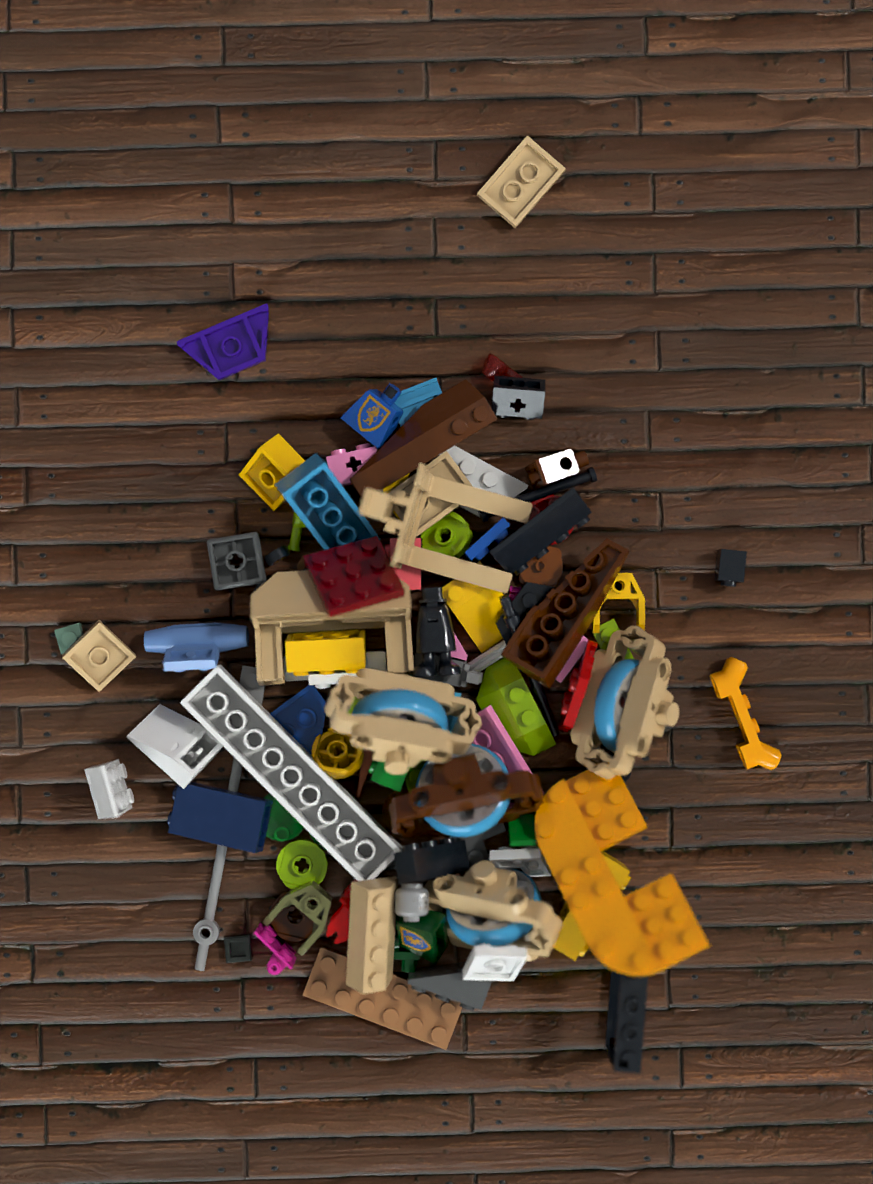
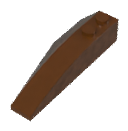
(426, 435)
(560, 621)

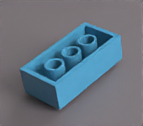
(324, 505)

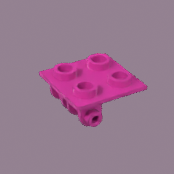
(282, 953)

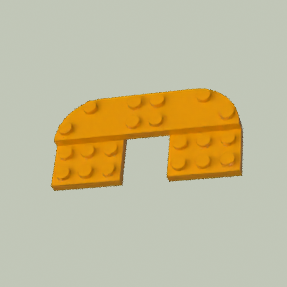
(628, 932)

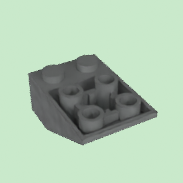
(449, 985)

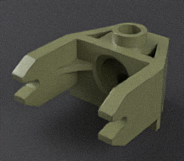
(317, 913)

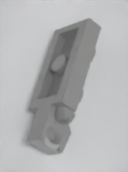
(458, 680)

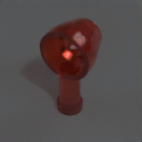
(495, 366)

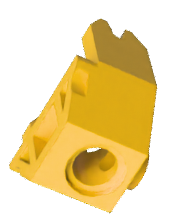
(629, 591)

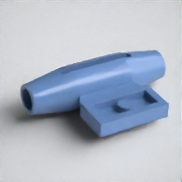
(195, 644)

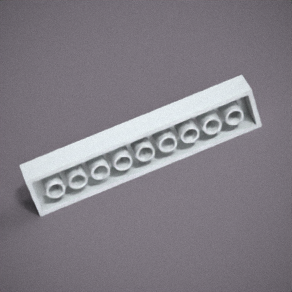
(291, 775)

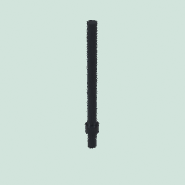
(513, 621)

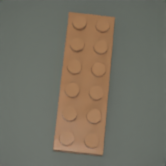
(395, 1008)

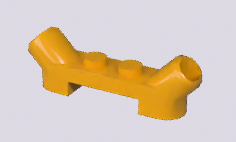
(752, 750)

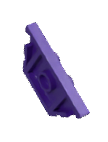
(231, 344)

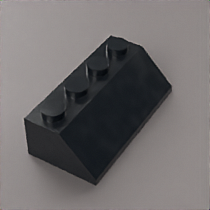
(541, 531)

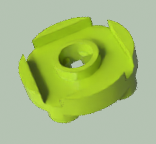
(459, 537)
(294, 851)

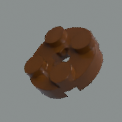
(288, 929)

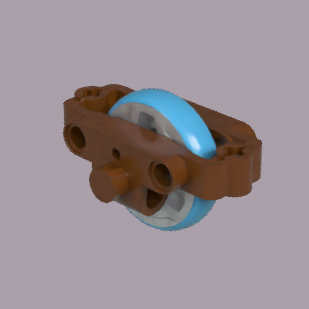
(464, 796)

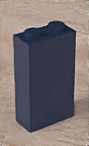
(220, 816)

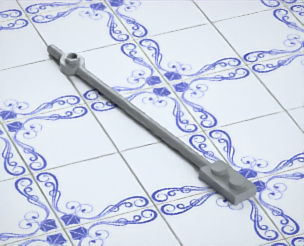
(249, 682)

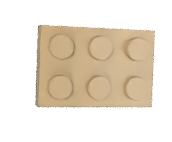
(521, 181)
(435, 508)

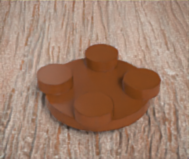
(545, 570)

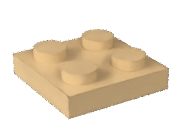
(99, 655)

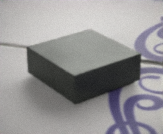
(238, 948)

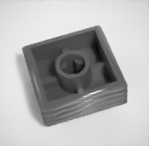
(223, 550)

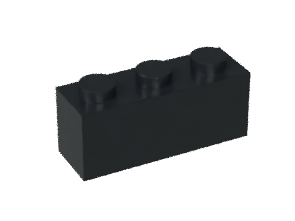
(431, 860)

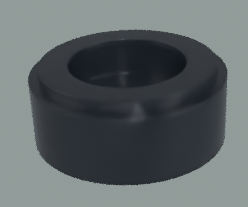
(277, 555)

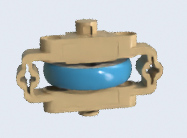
(624, 703)
(402, 718)
(495, 910)

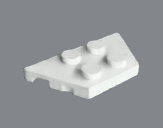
(485, 476)

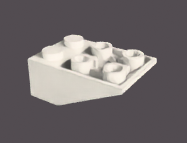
(175, 744)
(109, 789)

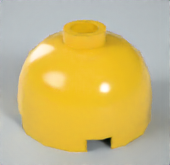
(337, 754)

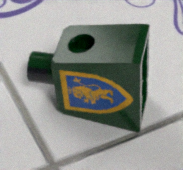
(425, 937)

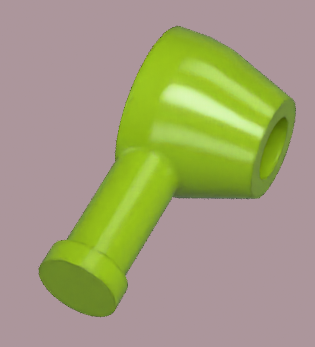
(297, 526)

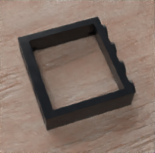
(626, 1021)

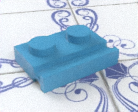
(414, 397)

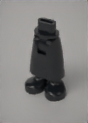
(435, 635)

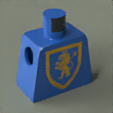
(375, 415)

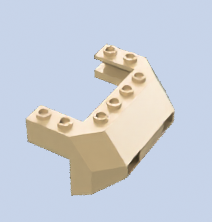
(292, 605)

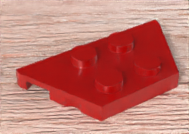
(578, 684)

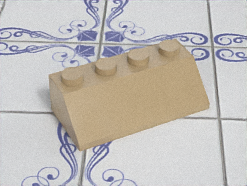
(371, 934)

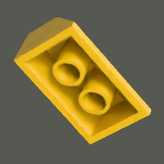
(326, 652)

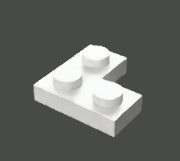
(528, 859)

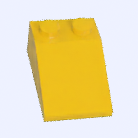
(476, 611)

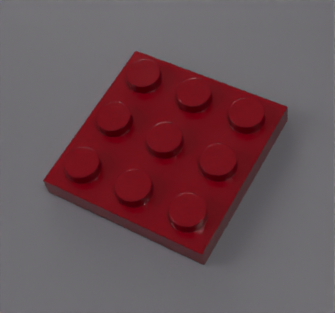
(353, 576)

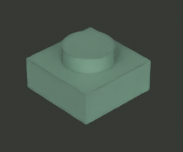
(68, 636)

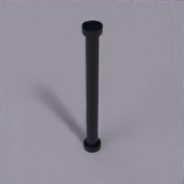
(551, 489)

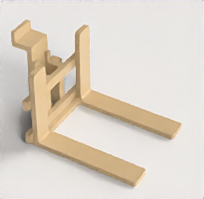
(381, 507)

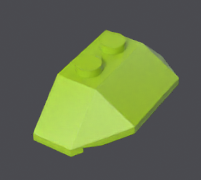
(515, 707)

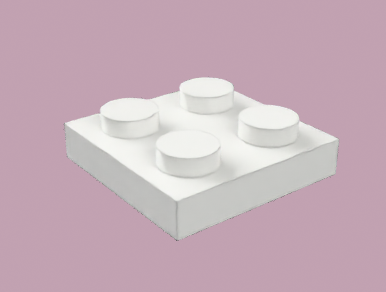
(494, 963)

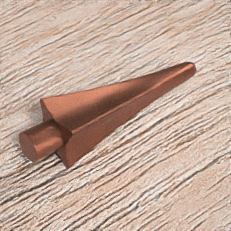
(364, 771)

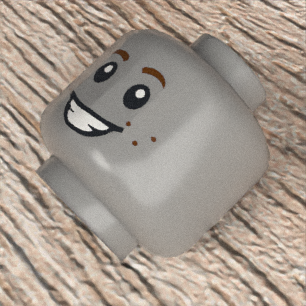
(411, 901)

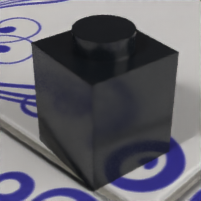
(730, 567)

